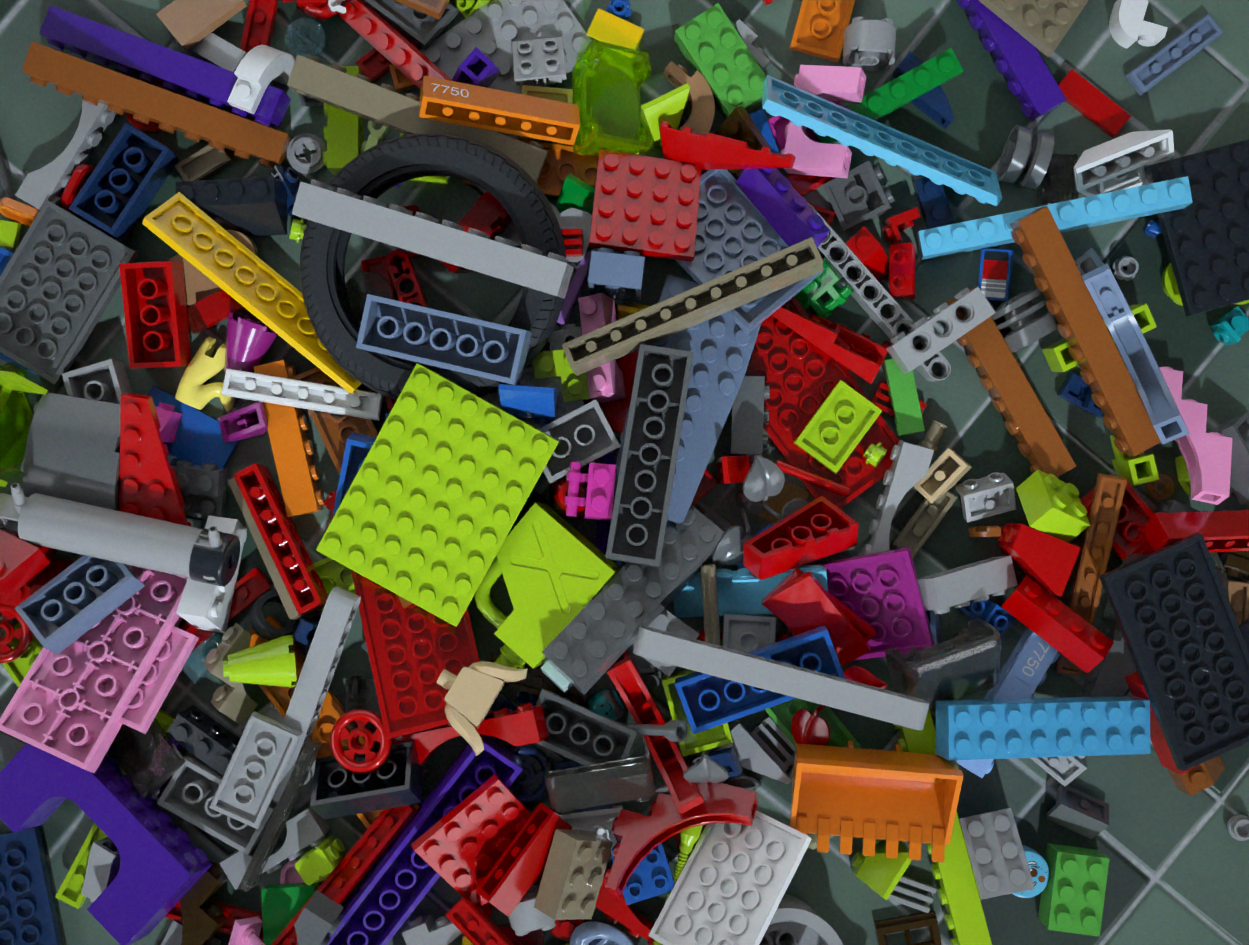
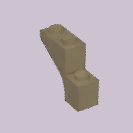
(230, 697)

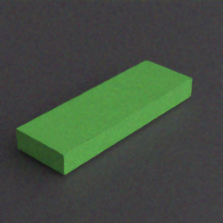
(903, 399)

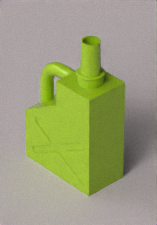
(549, 579)

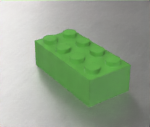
(723, 60)

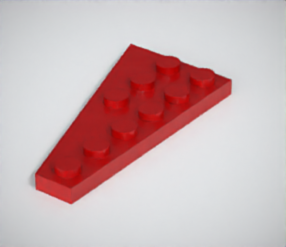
(146, 477)

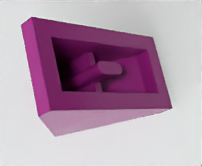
(244, 423)

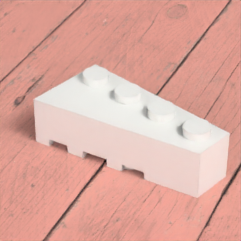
(207, 604)

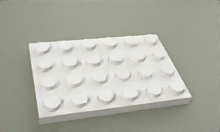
(731, 884)

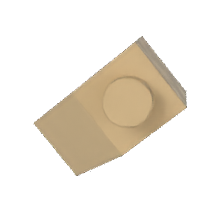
(942, 475)

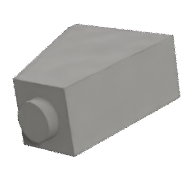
(101, 868)

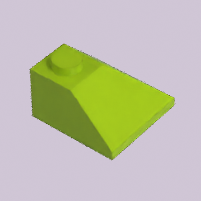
(666, 108)
(881, 872)

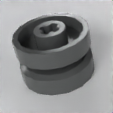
(1025, 157)

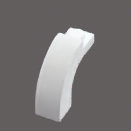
(256, 72)

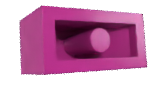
(169, 421)

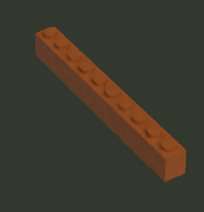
(155, 105)
(1085, 331)

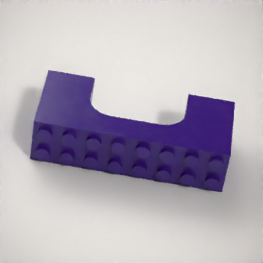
(155, 855)

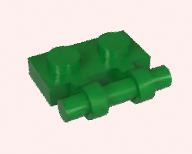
(824, 283)

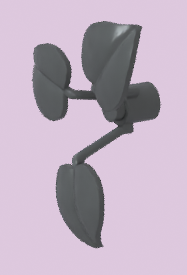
(761, 481)
(710, 771)

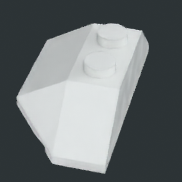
(1122, 161)

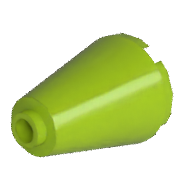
(264, 664)

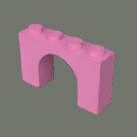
(831, 84)

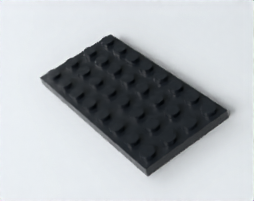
(1185, 648)

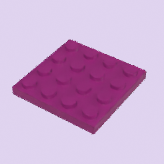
(885, 595)

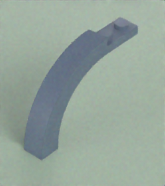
(1136, 354)

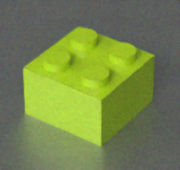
(1052, 506)

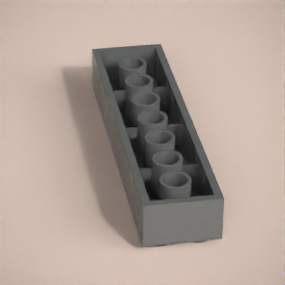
(649, 455)
(631, 600)

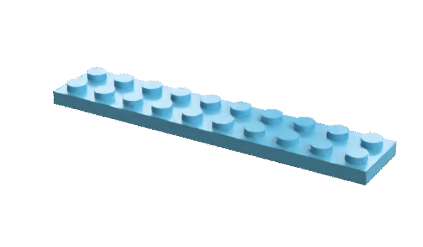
(880, 140)

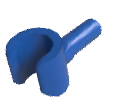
(1153, 228)

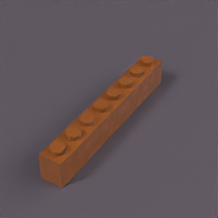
(1014, 398)

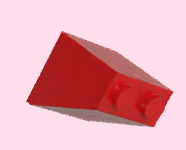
(1039, 555)

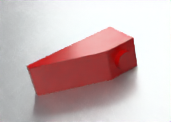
(733, 469)

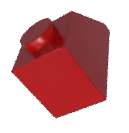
(870, 253)

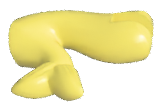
(200, 369)

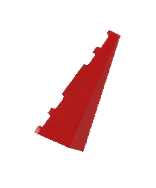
(717, 151)
(838, 341)

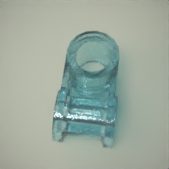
(194, 665)

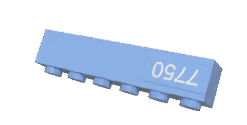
(1018, 680)

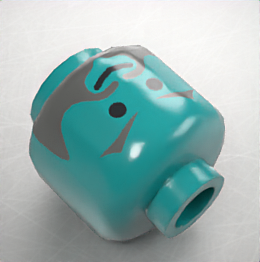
(607, 703)

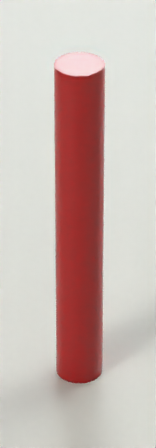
(813, 478)

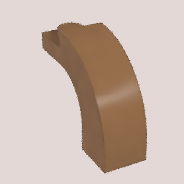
(700, 97)

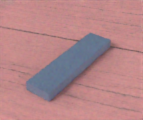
(1174, 54)

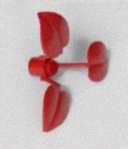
(813, 729)

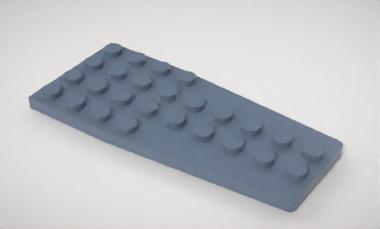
(715, 378)

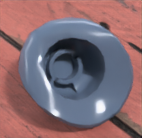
(598, 934)

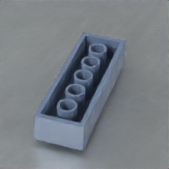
(443, 339)

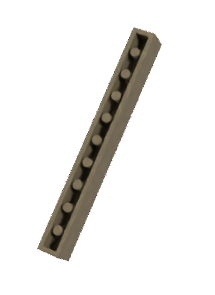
(397, 111)
(694, 306)

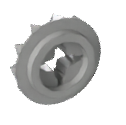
(297, 149)

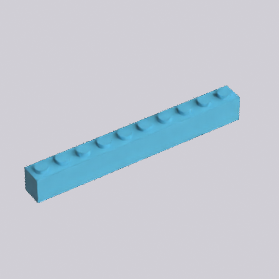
(1067, 215)

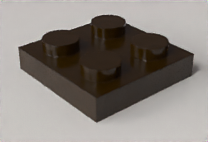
(742, 128)

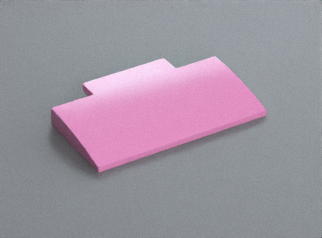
(105, 677)

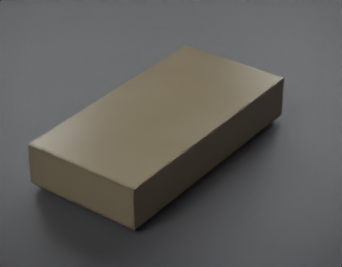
(203, 164)

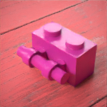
(599, 493)

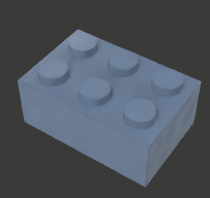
(616, 274)

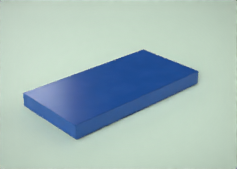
(198, 434)

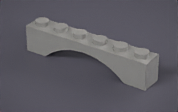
(53, 178)
(908, 467)

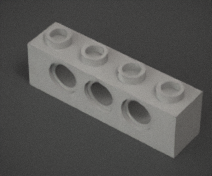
(976, 311)

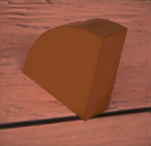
(984, 531)

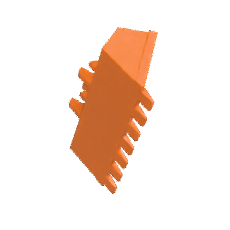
(874, 798)

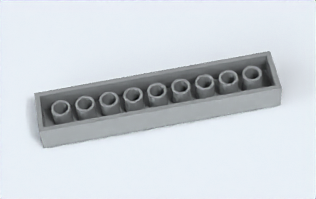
(428, 238)

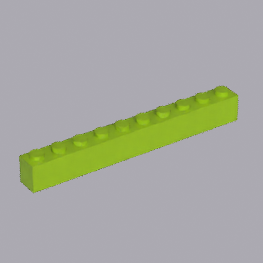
(955, 874)

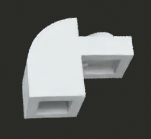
(1128, 26)

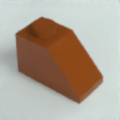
(1199, 777)

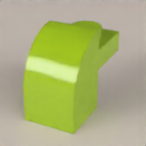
(1137, 468)

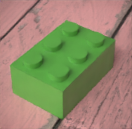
(1074, 890)

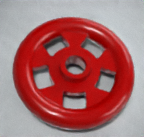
(24, 634)
(347, 758)

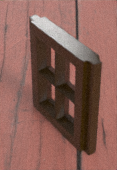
(908, 923)

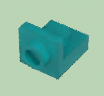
(1231, 326)

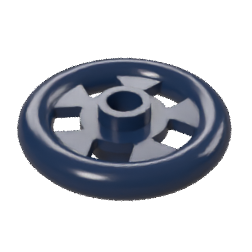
(532, 755)

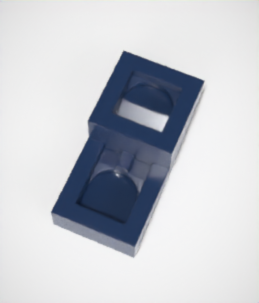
(1079, 394)

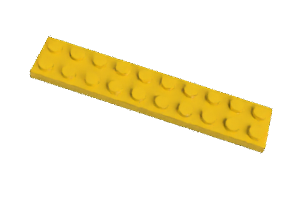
(244, 279)

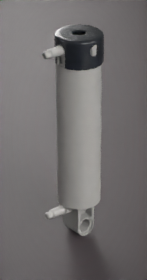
(121, 536)

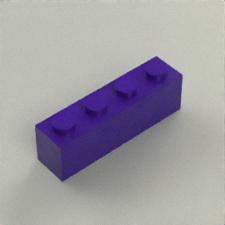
(782, 206)

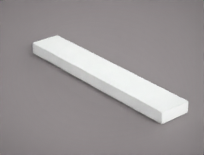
(302, 394)

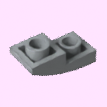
(749, 37)

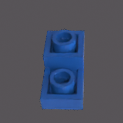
(990, 613)

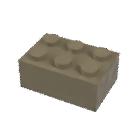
(573, 874)

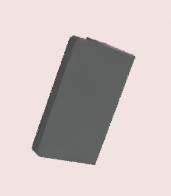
(1079, 812)

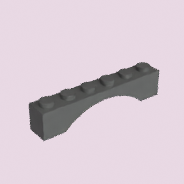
(317, 920)

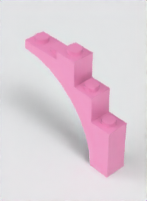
(1205, 453)

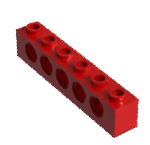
(281, 538)

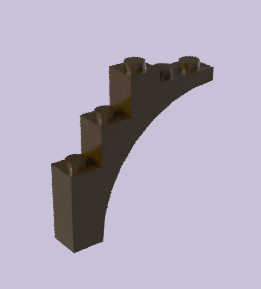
(199, 915)

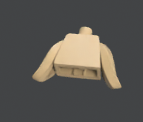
(473, 695)

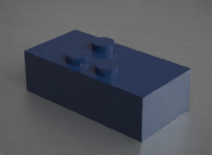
(124, 183)

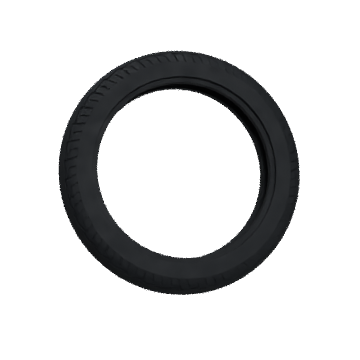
(372, 175)

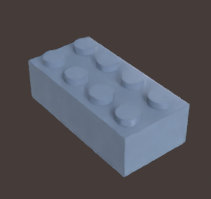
(77, 600)

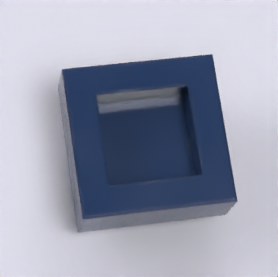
(727, 759)

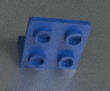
(650, 877)

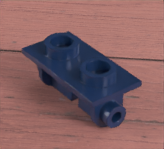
(291, 182)

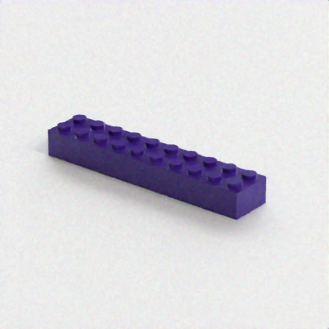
(401, 875)

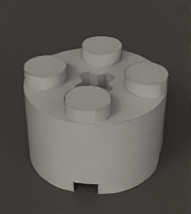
(869, 44)
(526, 917)

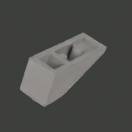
(752, 755)

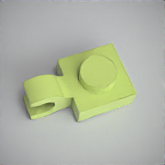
(375, 138)

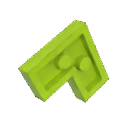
(555, 364)

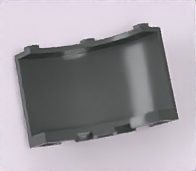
(74, 451)

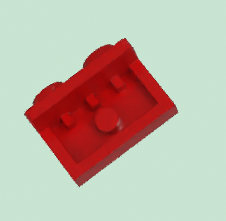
(902, 271)

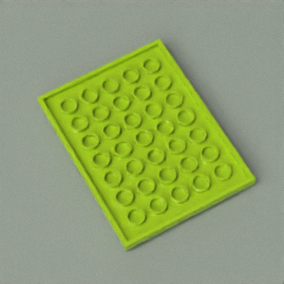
(437, 494)

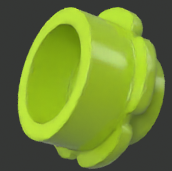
(297, 230)
(875, 454)

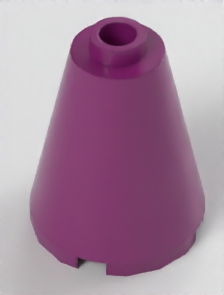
(246, 341)

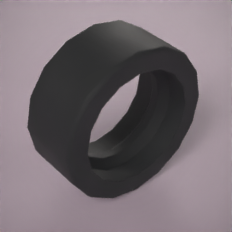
(260, 625)

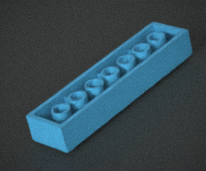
(1042, 727)

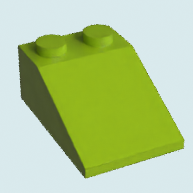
(696, 742)

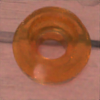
(1168, 487)

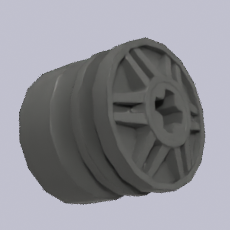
(1024, 320)

